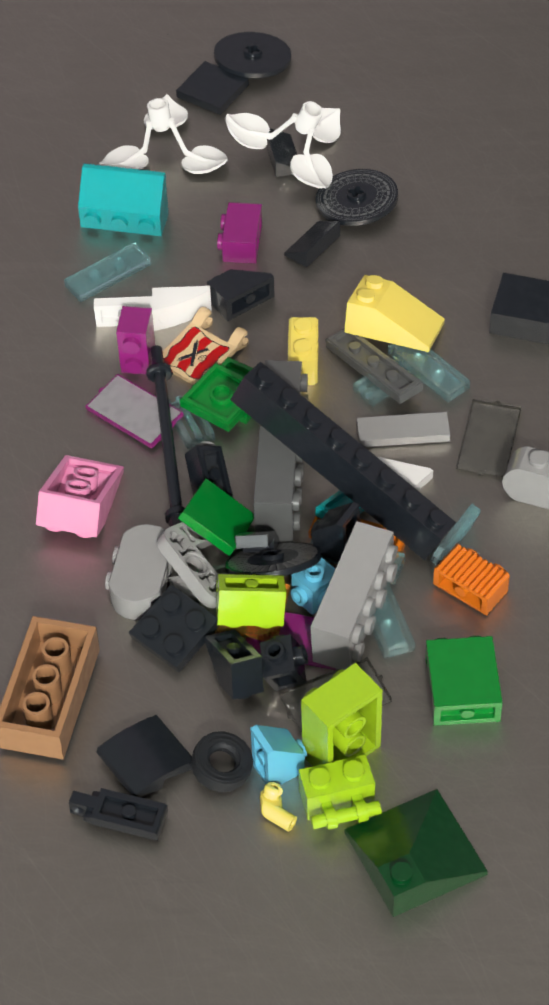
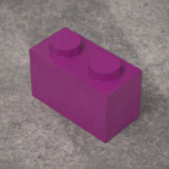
(240, 233)
(135, 339)

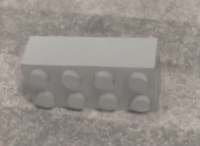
(354, 596)

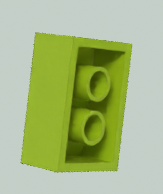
(342, 717)

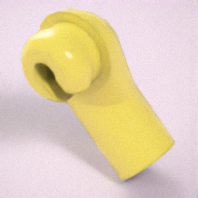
(272, 807)

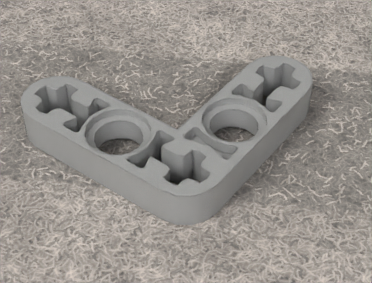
(178, 542)

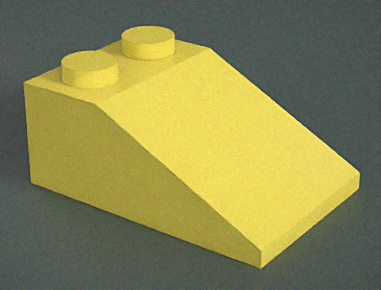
(391, 315)

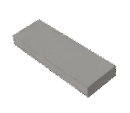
(403, 429)

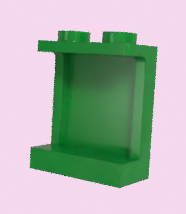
(463, 680)

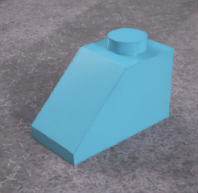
(276, 754)

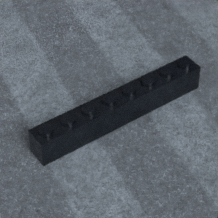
(342, 460)

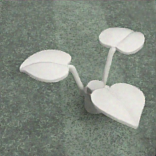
(162, 115)
(311, 120)

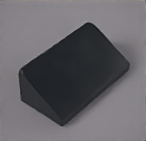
(281, 151)
(314, 242)
(207, 463)

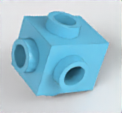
(311, 584)

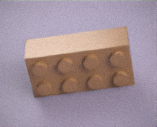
(48, 687)

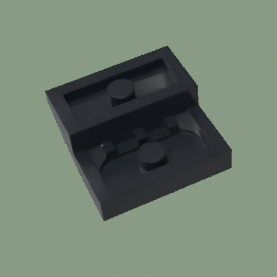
(145, 756)

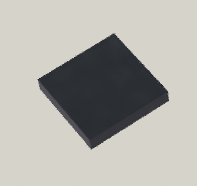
(212, 88)

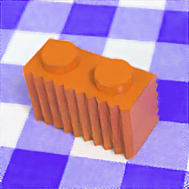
(471, 579)

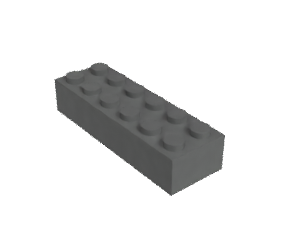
(279, 469)

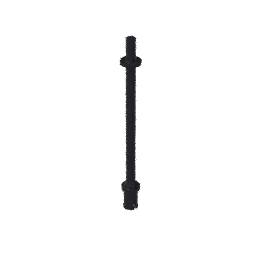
(159, 373)

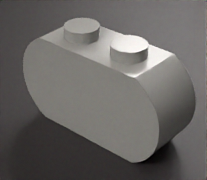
(528, 476)
(138, 572)

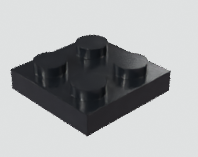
(174, 628)

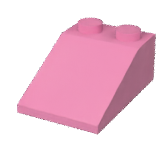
(78, 496)

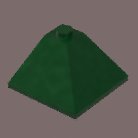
(415, 852)

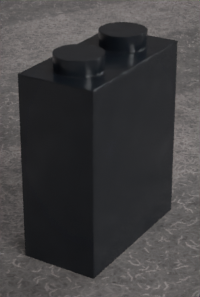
(521, 309)

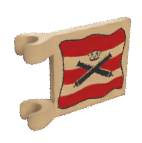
(198, 350)

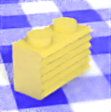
(304, 345)

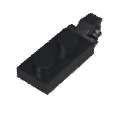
(120, 812)

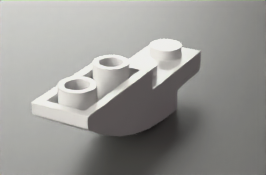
(168, 304)

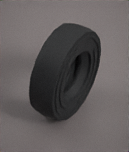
(216, 779)

